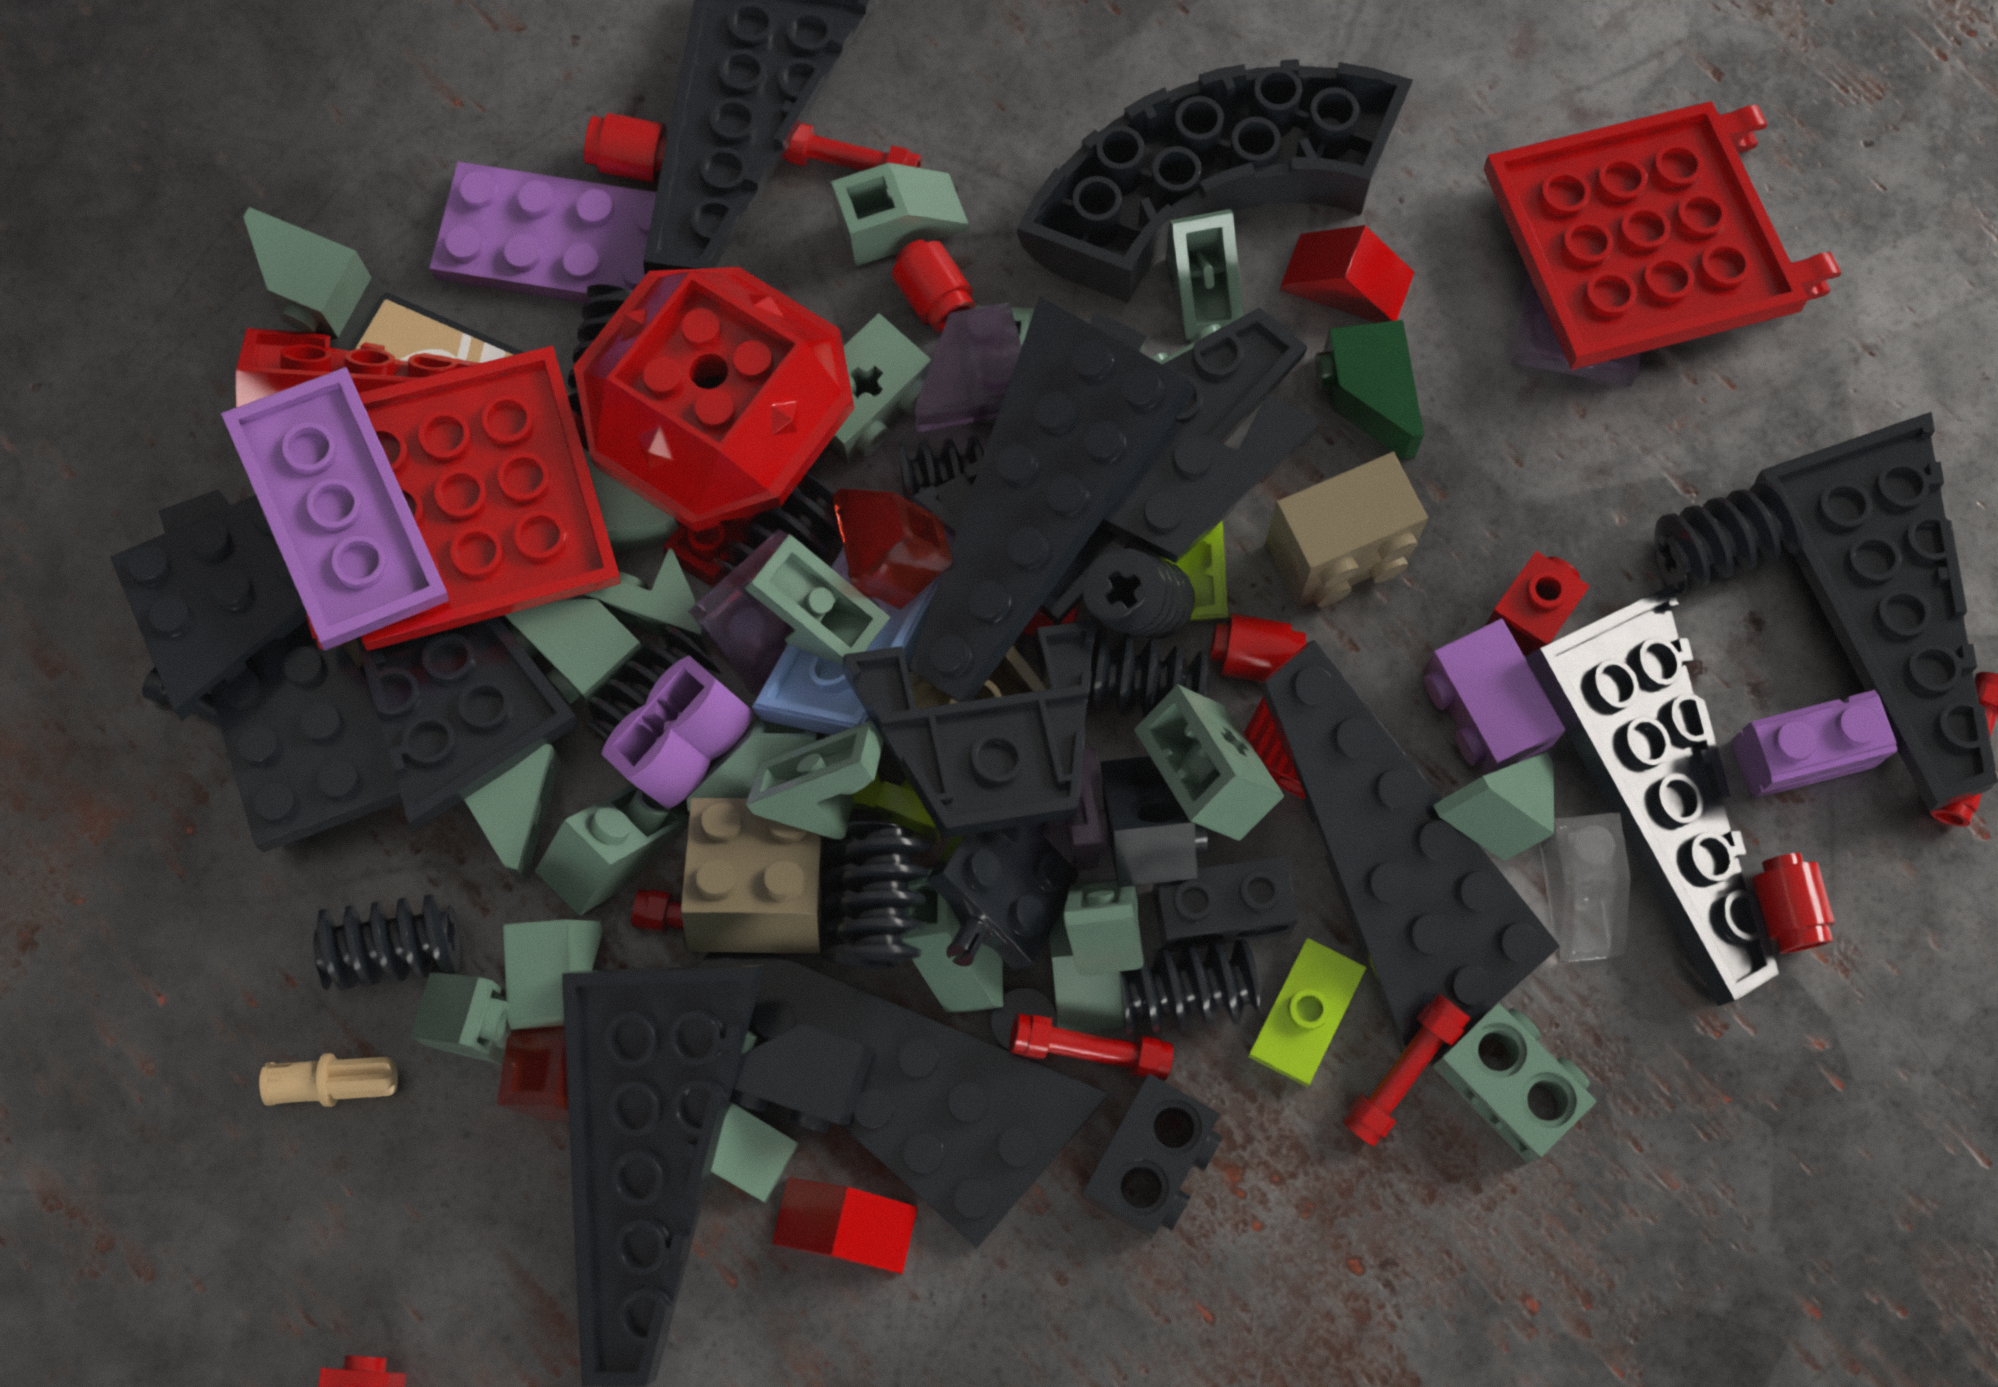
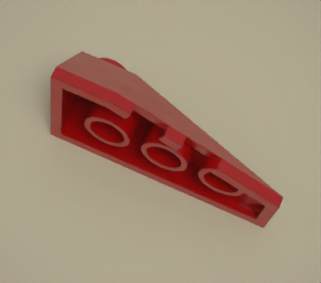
(284, 359)

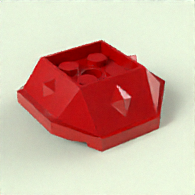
(721, 447)

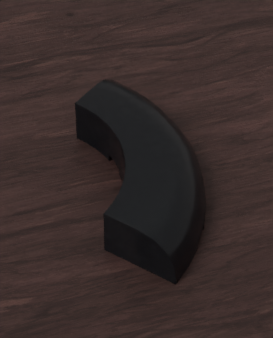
(1209, 149)

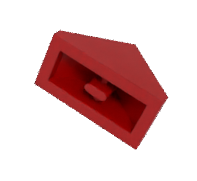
(1349, 273)
(845, 1224)

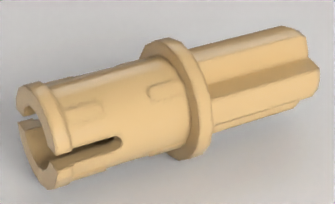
(327, 1080)

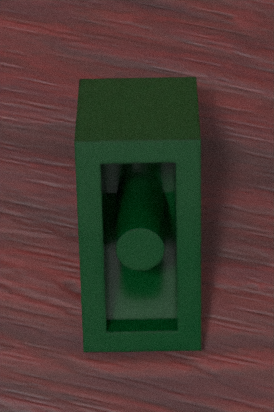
(1373, 383)

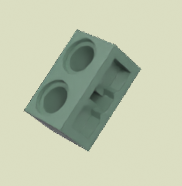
(1502, 1095)

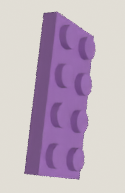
(541, 233)
(335, 508)

